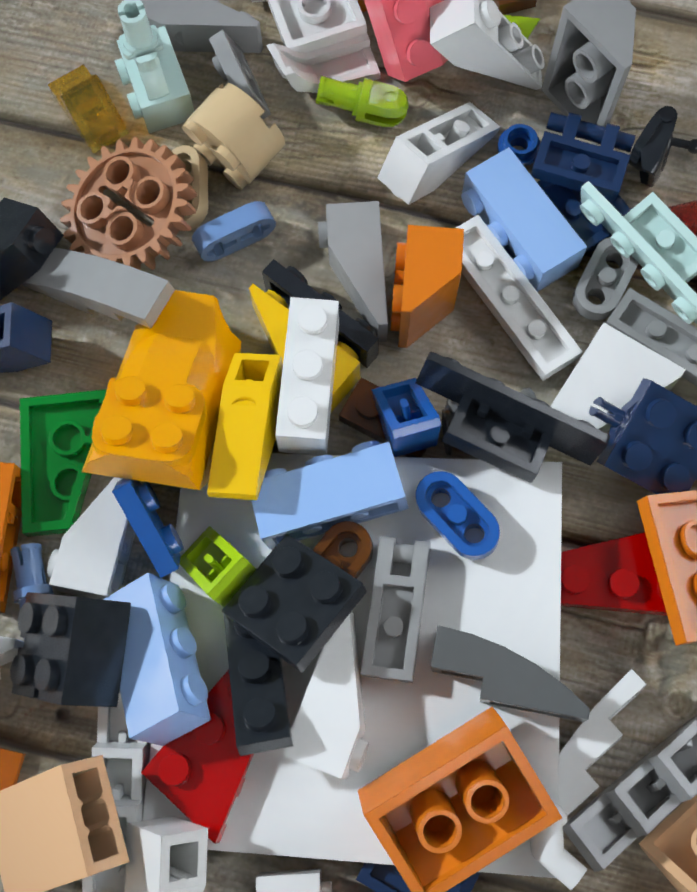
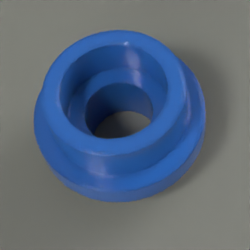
(522, 136)

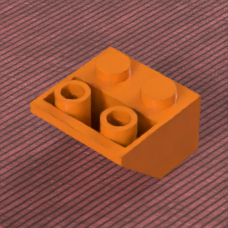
(425, 280)

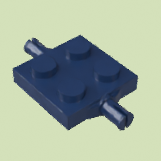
(651, 439)

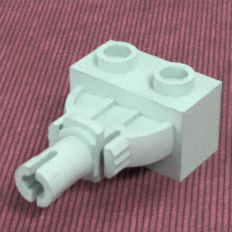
(152, 70)

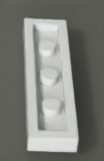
(515, 302)

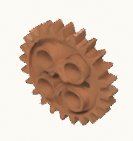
(146, 179)

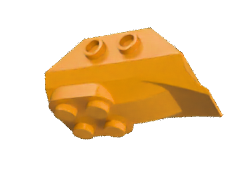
(166, 397)

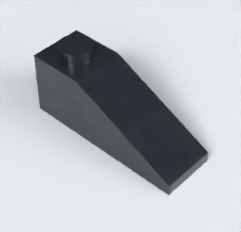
(25, 243)

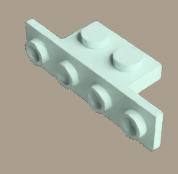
(655, 241)

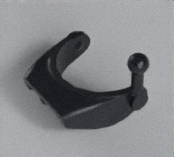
(654, 144)

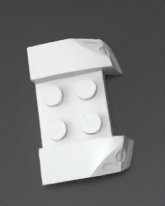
(320, 41)

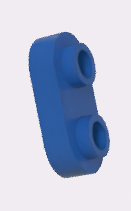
(458, 516)

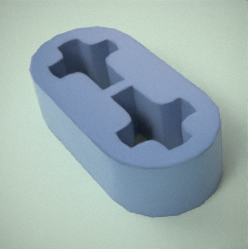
(233, 231)

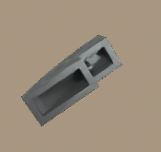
(505, 676)

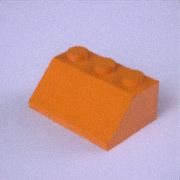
(457, 805)

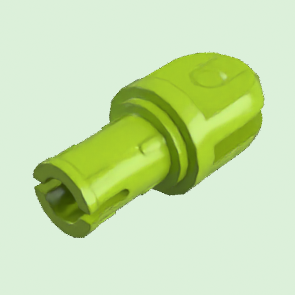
(368, 101)

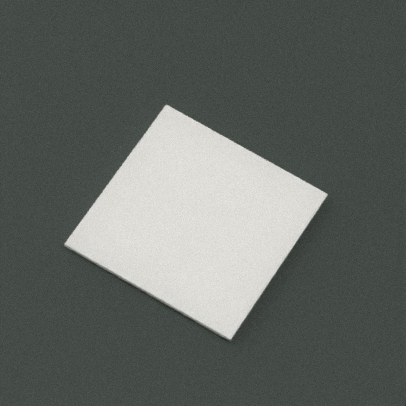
(501, 598)

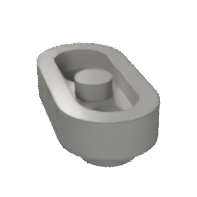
(603, 282)

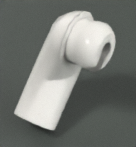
(549, 851)

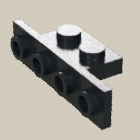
(505, 424)

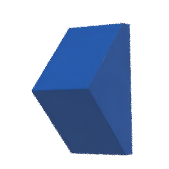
(407, 417)

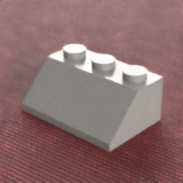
(591, 58)

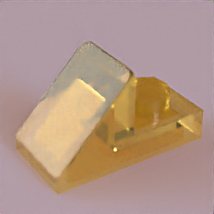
(89, 108)

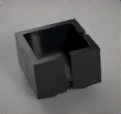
(71, 650)

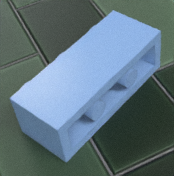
(522, 219)
(329, 492)
(160, 668)

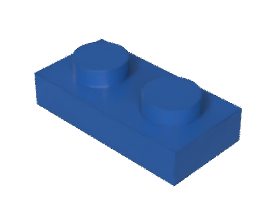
(159, 541)

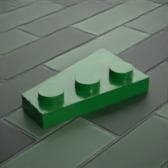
(53, 453)

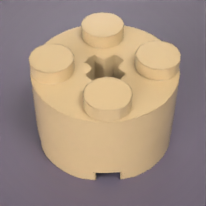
(233, 134)

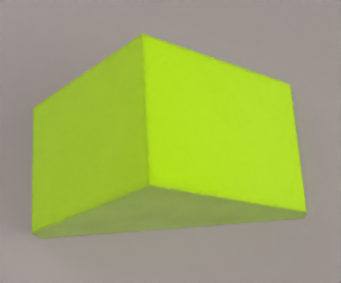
(216, 566)

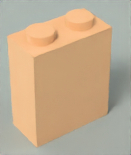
(59, 827)

